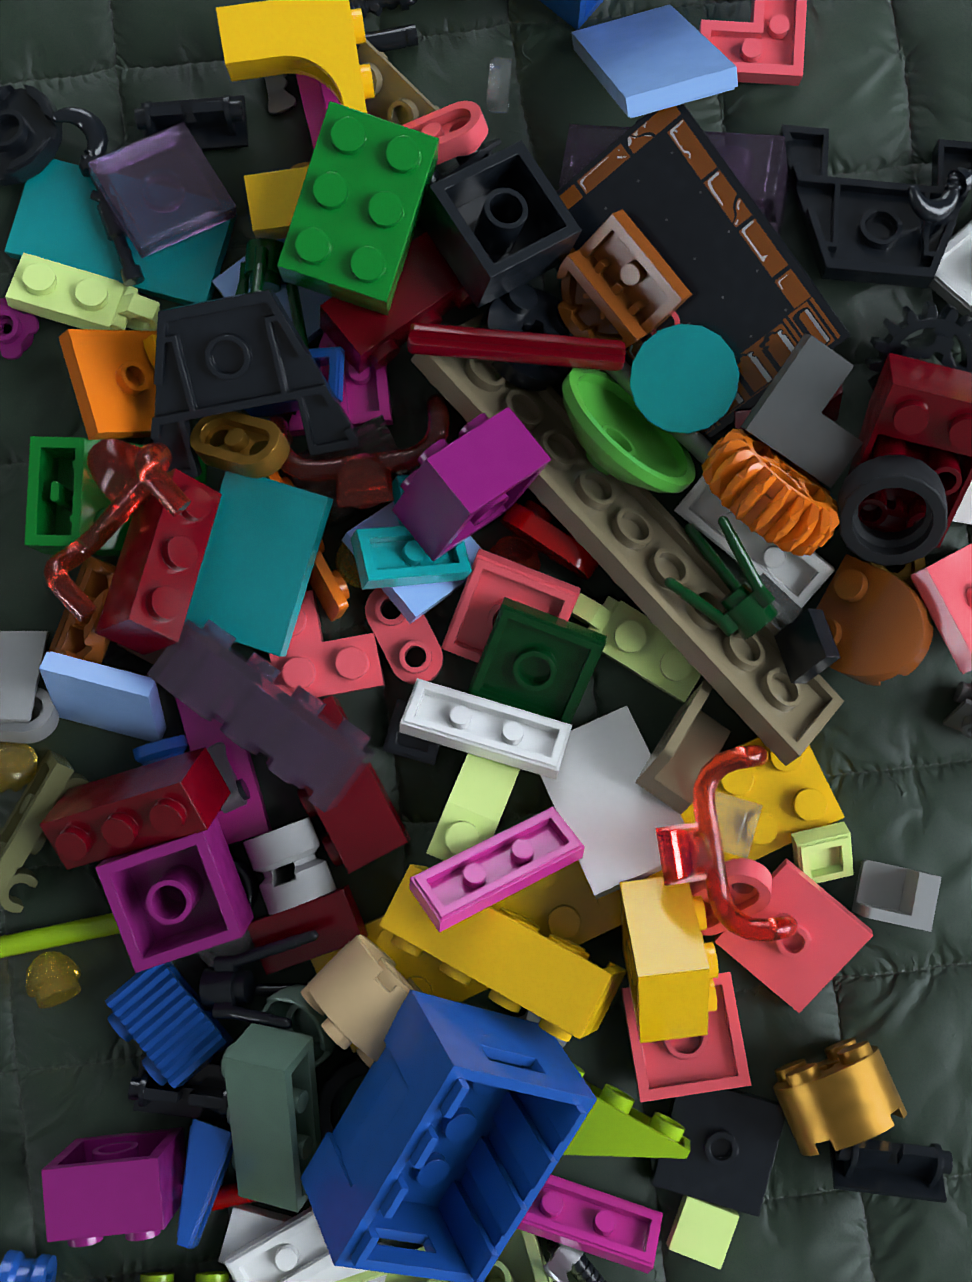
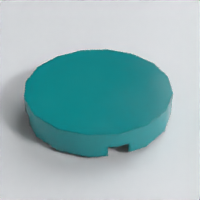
(684, 378)

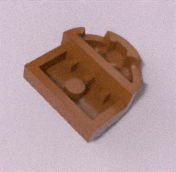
(618, 285)
(875, 623)
(79, 638)

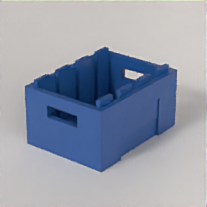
(445, 1141)

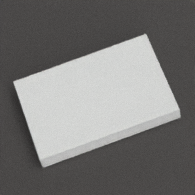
(606, 806)

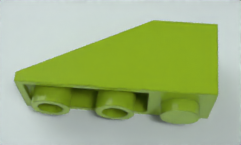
(623, 1131)

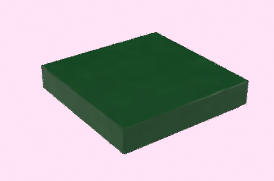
(536, 662)

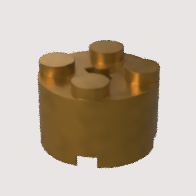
(839, 1097)

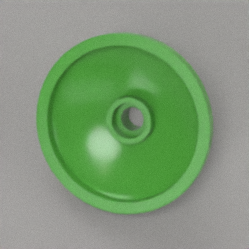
(620, 437)

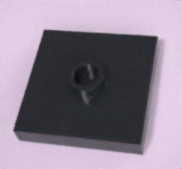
(730, 1148)

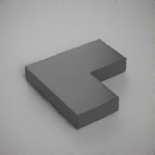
(792, 417)

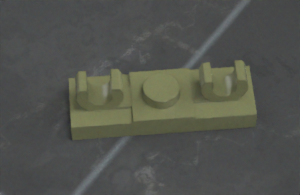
(22, 830)

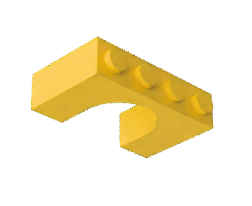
(300, 39)

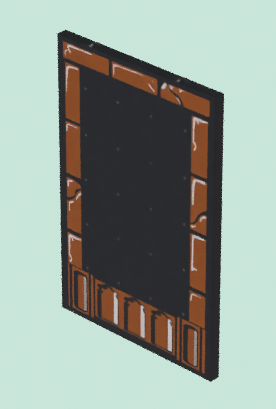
(713, 240)

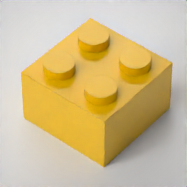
(667, 959)

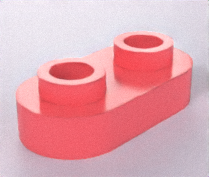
(458, 127)
(399, 636)
(749, 887)

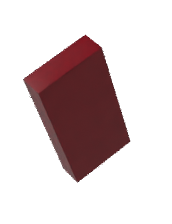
(331, 915)

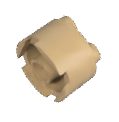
(359, 996)

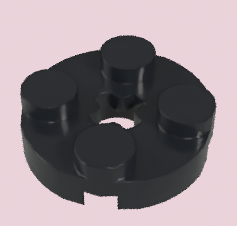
(531, 311)

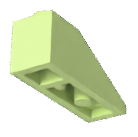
(473, 806)

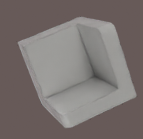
(896, 895)

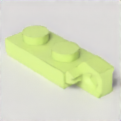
(78, 297)
(638, 645)

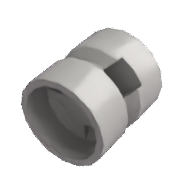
(283, 846)

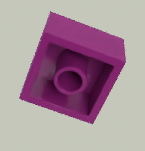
(469, 481)
(176, 897)
(114, 1186)

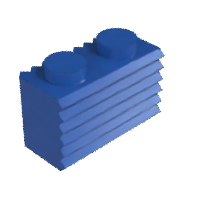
(167, 1023)

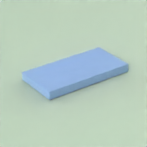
(654, 61)

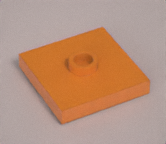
(111, 381)

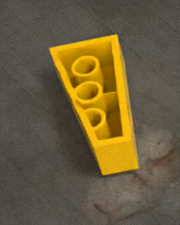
(512, 960)

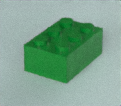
(358, 208)

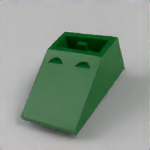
(65, 497)

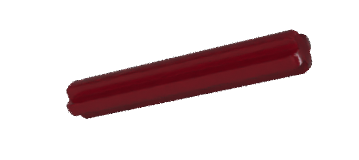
(515, 346)

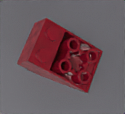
(924, 415)

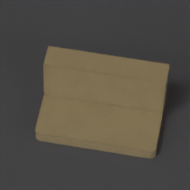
(682, 751)

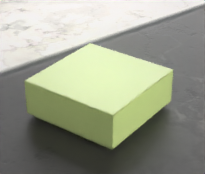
(824, 852)
(702, 1231)

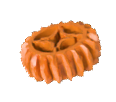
(770, 493)

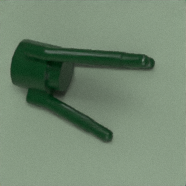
(261, 273)
(746, 607)

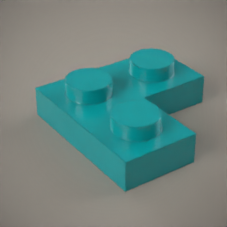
(396, 559)

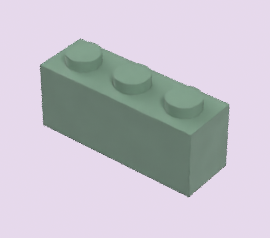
(272, 1113)

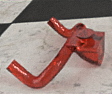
(367, 478)
(127, 479)
(696, 850)

